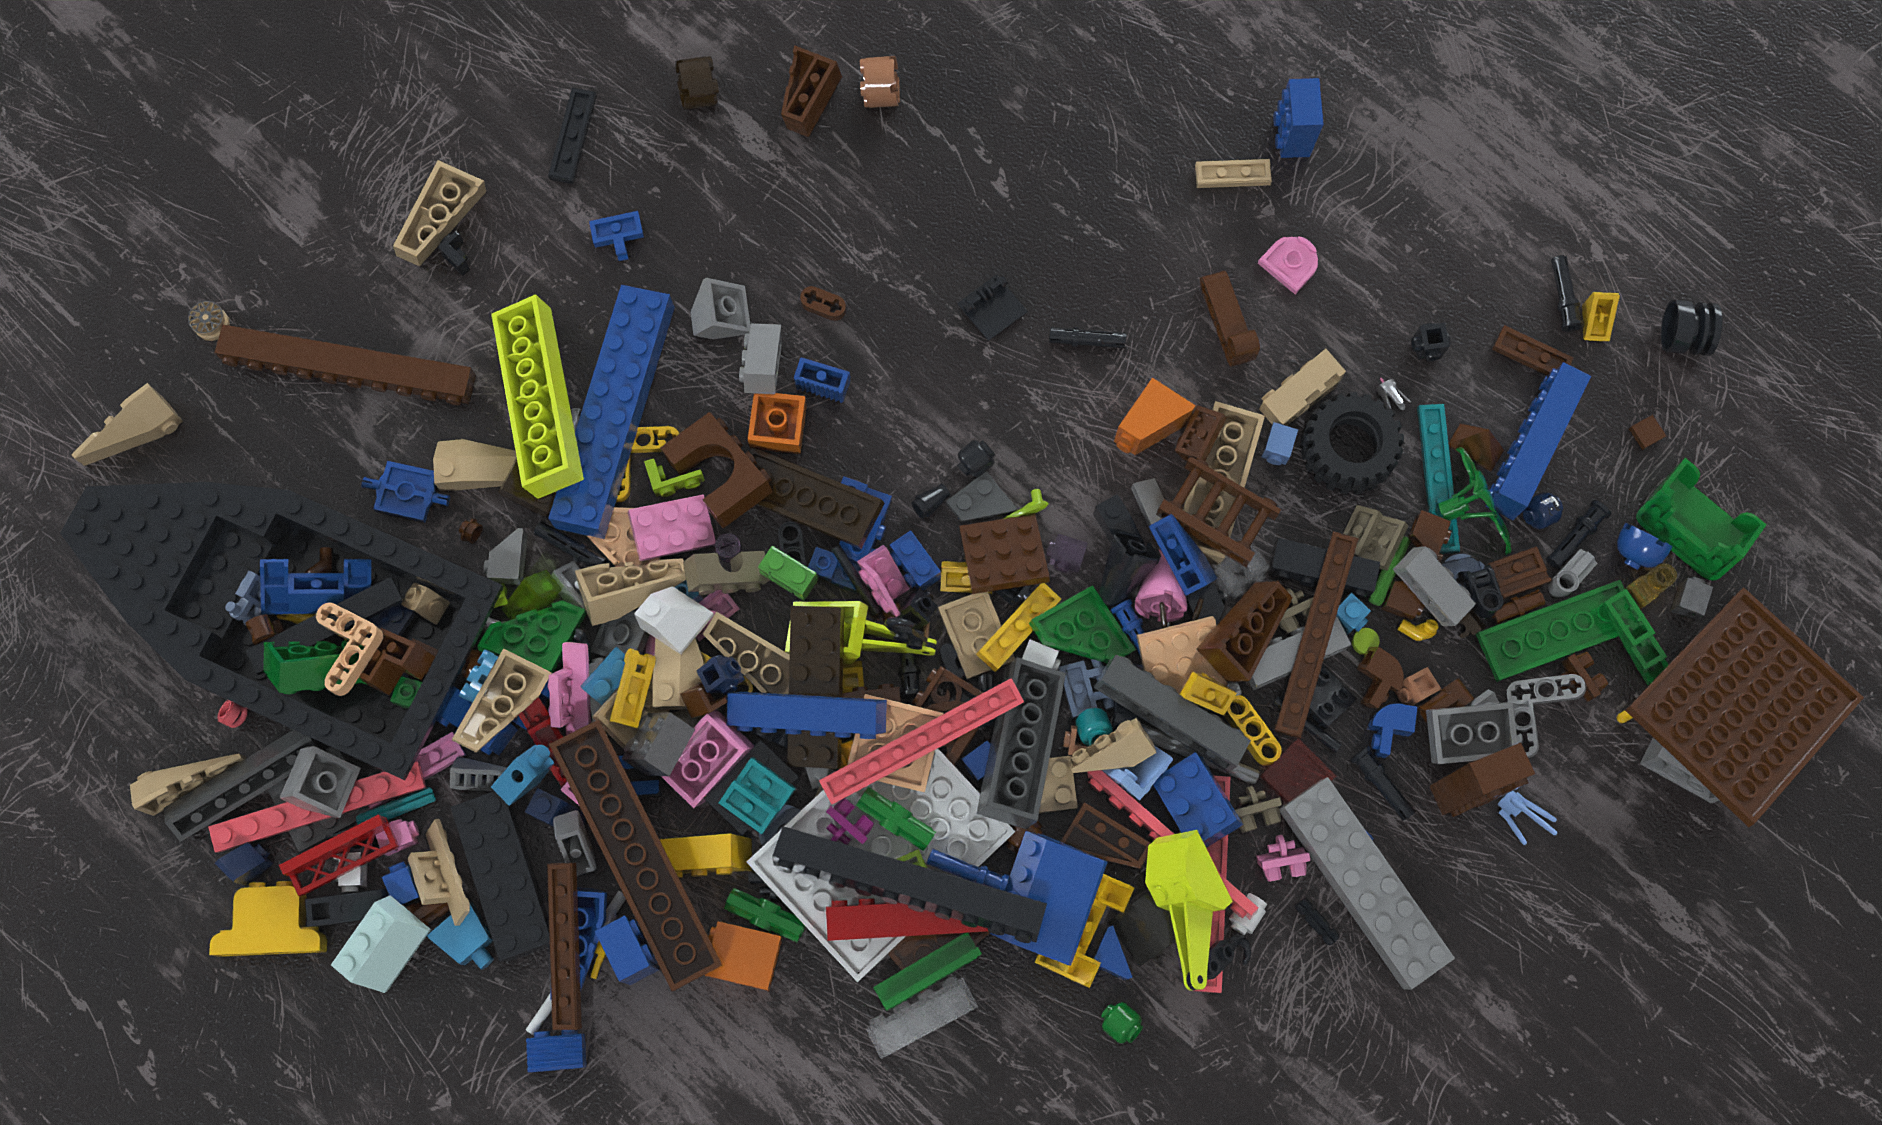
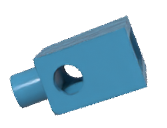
(533, 765)
(465, 941)

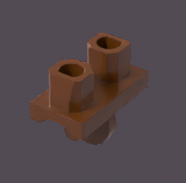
(1577, 665)

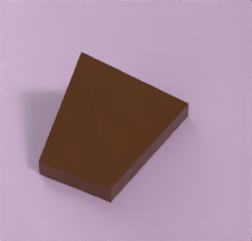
(1479, 444)

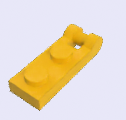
(633, 688)

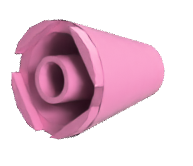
(1159, 587)

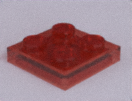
(1295, 771)

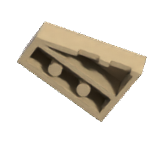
(1303, 389)

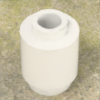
(1245, 925)

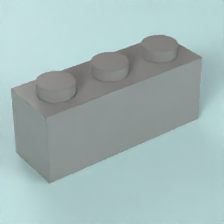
(761, 358)
(1434, 586)

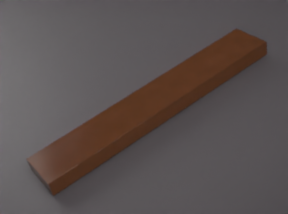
(564, 946)

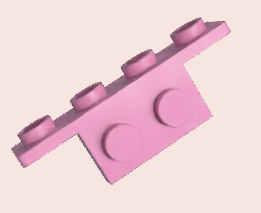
(568, 700)

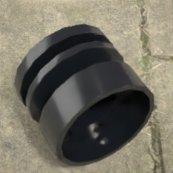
(1691, 327)

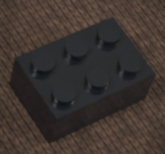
(765, 756)

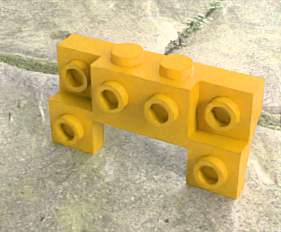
(1110, 894)

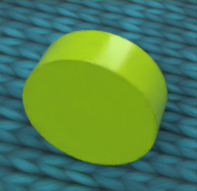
(1364, 639)

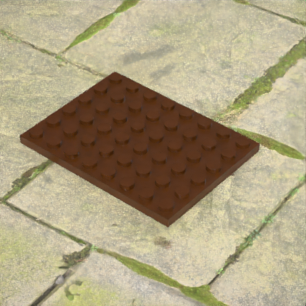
(1745, 706)

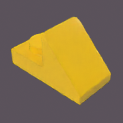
(1208, 693)

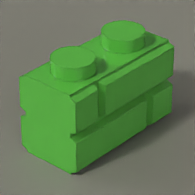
(788, 573)

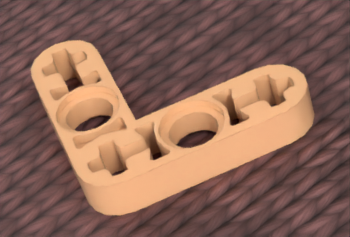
(356, 637)

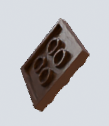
(1004, 554)

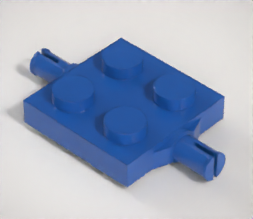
(405, 491)

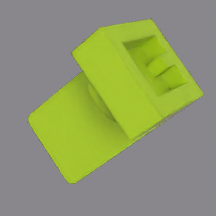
(668, 487)

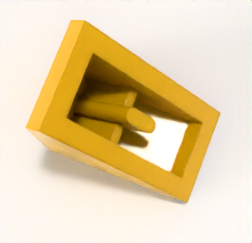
(1599, 315)

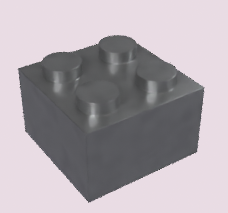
(657, 744)

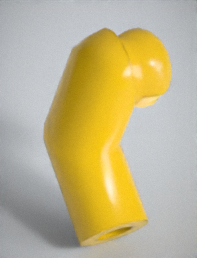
(1419, 632)

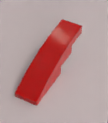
(538, 725)

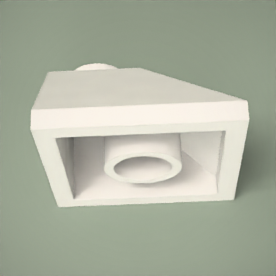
(672, 618)

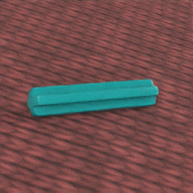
(400, 805)

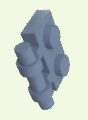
(250, 595)
(1079, 689)

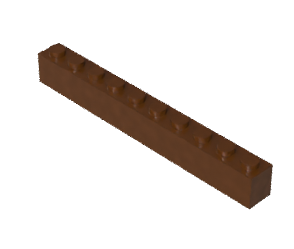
(345, 364)

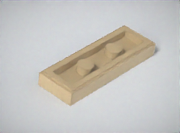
(1233, 173)

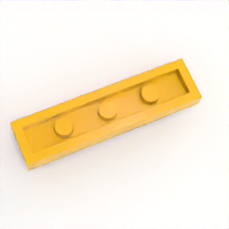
(1017, 627)

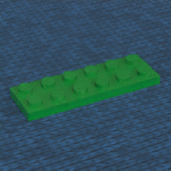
(1549, 633)

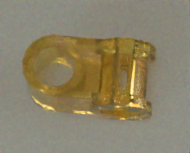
(1648, 587)

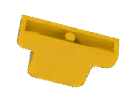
(268, 924)

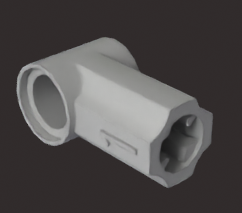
(1572, 573)

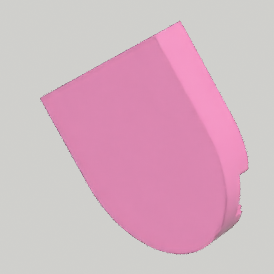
(1291, 262)

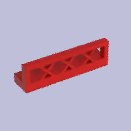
(334, 846)

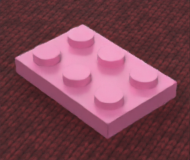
(671, 527)

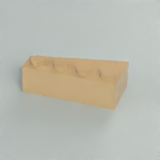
(438, 209)
(759, 660)

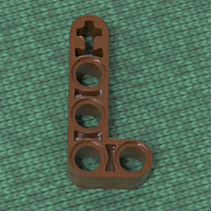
(1236, 340)

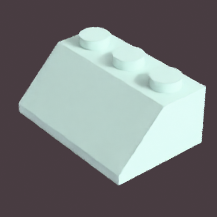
(381, 945)

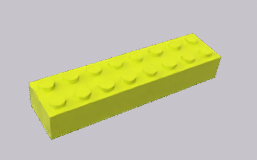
(537, 397)

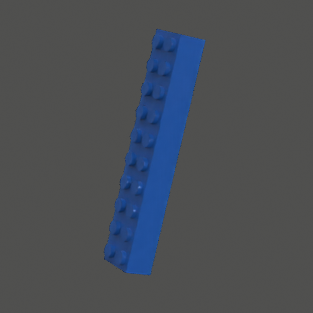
(614, 409)

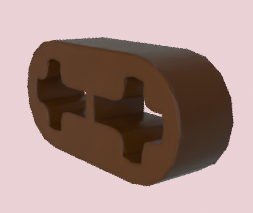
(825, 298)

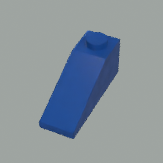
(1182, 555)

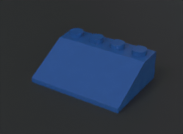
(1063, 880)

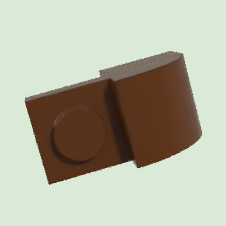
(1386, 676)

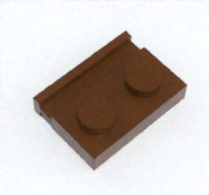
(1520, 572)

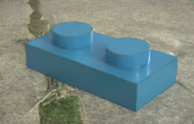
(605, 677)

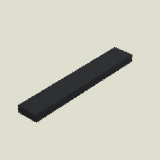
(364, 604)

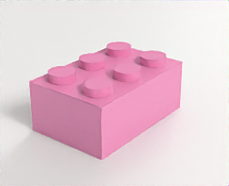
(707, 758)

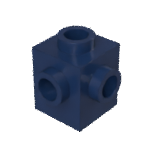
(720, 675)

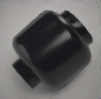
(975, 458)

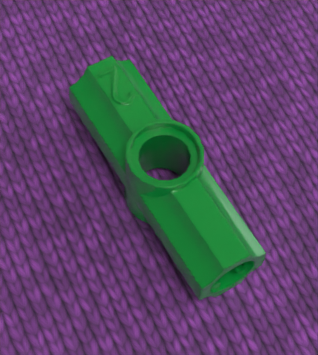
(895, 818)
(764, 915)

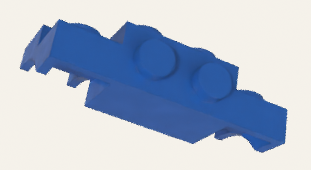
(825, 562)
(306, 592)

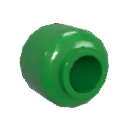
(1121, 1022)

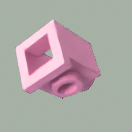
(404, 832)

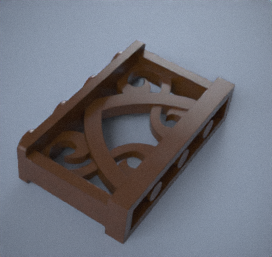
(954, 748)

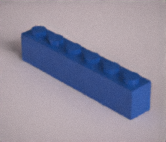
(808, 713)

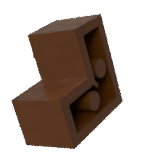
(392, 659)

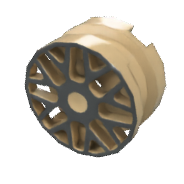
(210, 313)

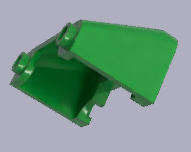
(1696, 526)

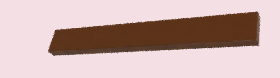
(1316, 635)

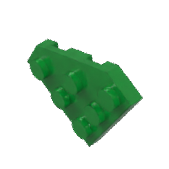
(1083, 628)
(536, 634)

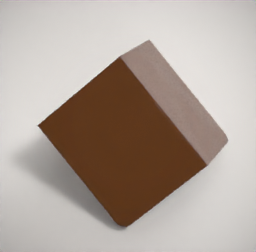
(699, 701)

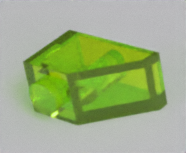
(532, 593)

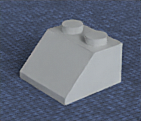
(320, 782)

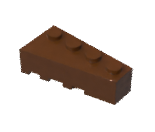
(1246, 631)

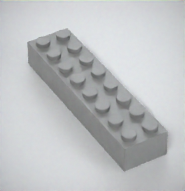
(1366, 884)

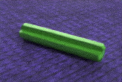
(1386, 577)

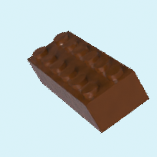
(1483, 781)

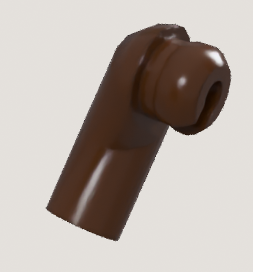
(325, 562)

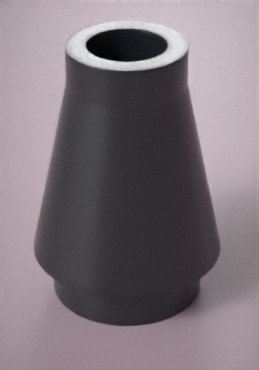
(929, 501)

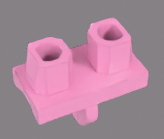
(1281, 856)

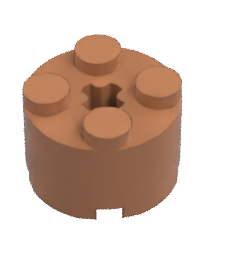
(880, 82)

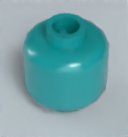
(1092, 724)

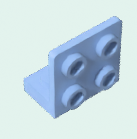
(1140, 778)

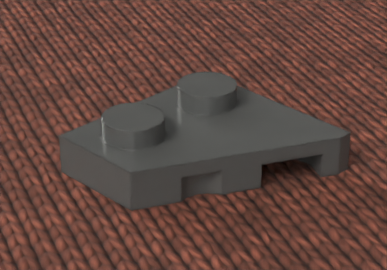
(980, 500)

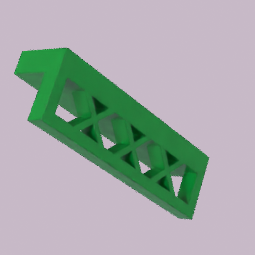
(927, 971)

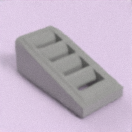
(462, 771)

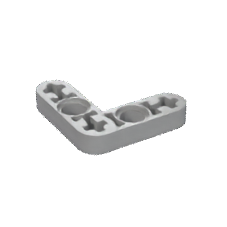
(1527, 703)

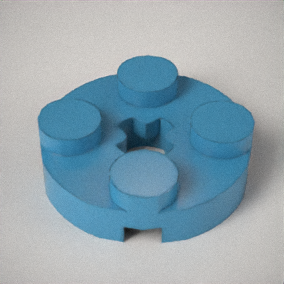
(478, 675)

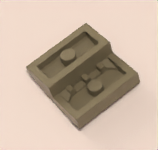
(1377, 535)

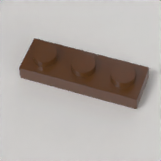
(1529, 351)

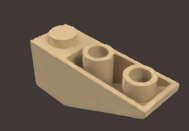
(1119, 749)

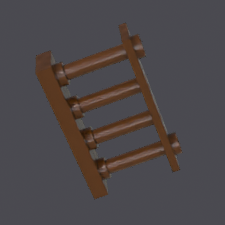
(1218, 537)

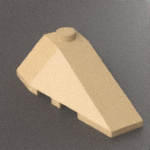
(142, 420)
(619, 590)
(674, 674)
(503, 696)
(163, 787)

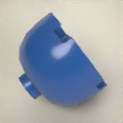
(1641, 548)

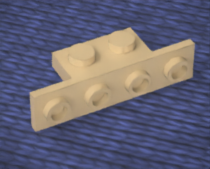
(437, 875)

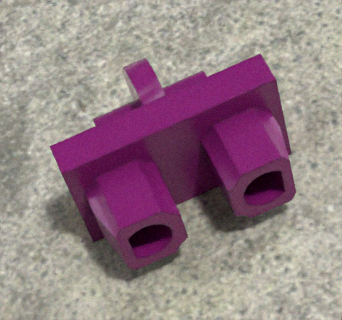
(839, 814)

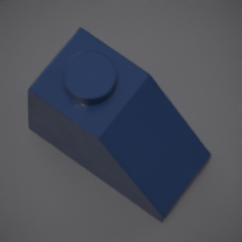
(546, 807)
(245, 863)

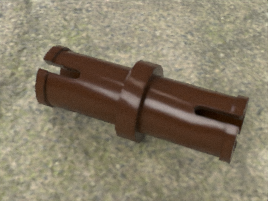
(1519, 606)

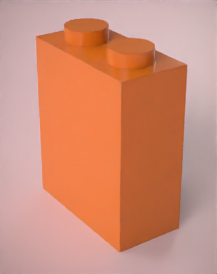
(746, 955)

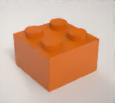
(777, 422)

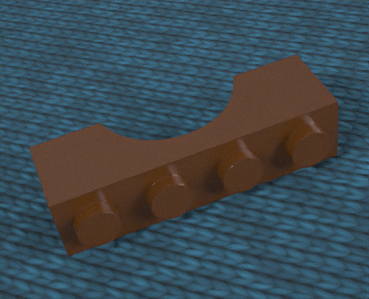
(1426, 531)

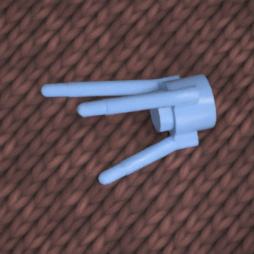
(1513, 804)

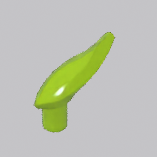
(1031, 508)

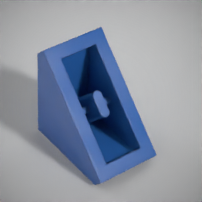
(1111, 955)

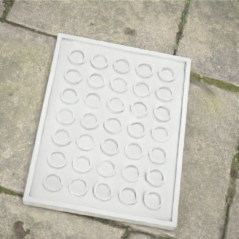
(945, 806)

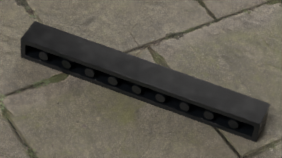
(909, 885)

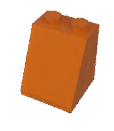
(1152, 418)

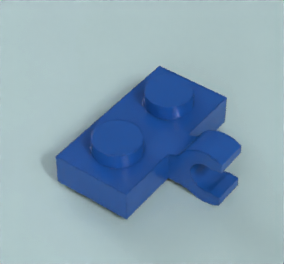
(616, 231)

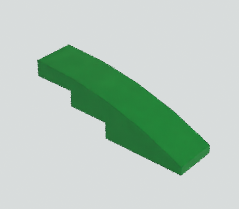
(1636, 635)

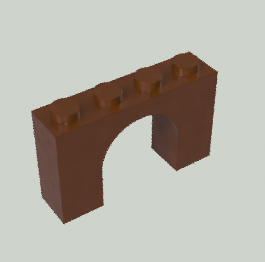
(709, 439)

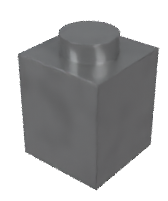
(1692, 598)

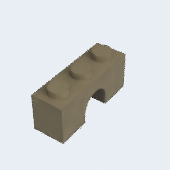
(707, 575)

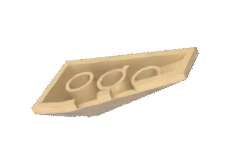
(470, 465)

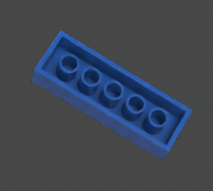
(1537, 439)

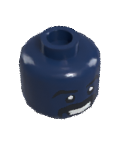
(1543, 510)

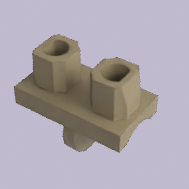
(1288, 622)
(1269, 809)

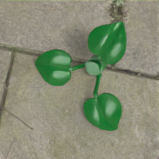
(1458, 505)

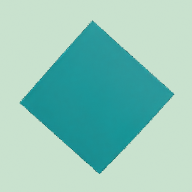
(757, 795)

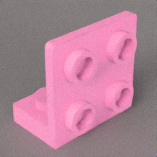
(883, 578)

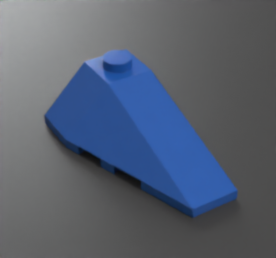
(591, 917)

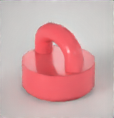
(229, 713)

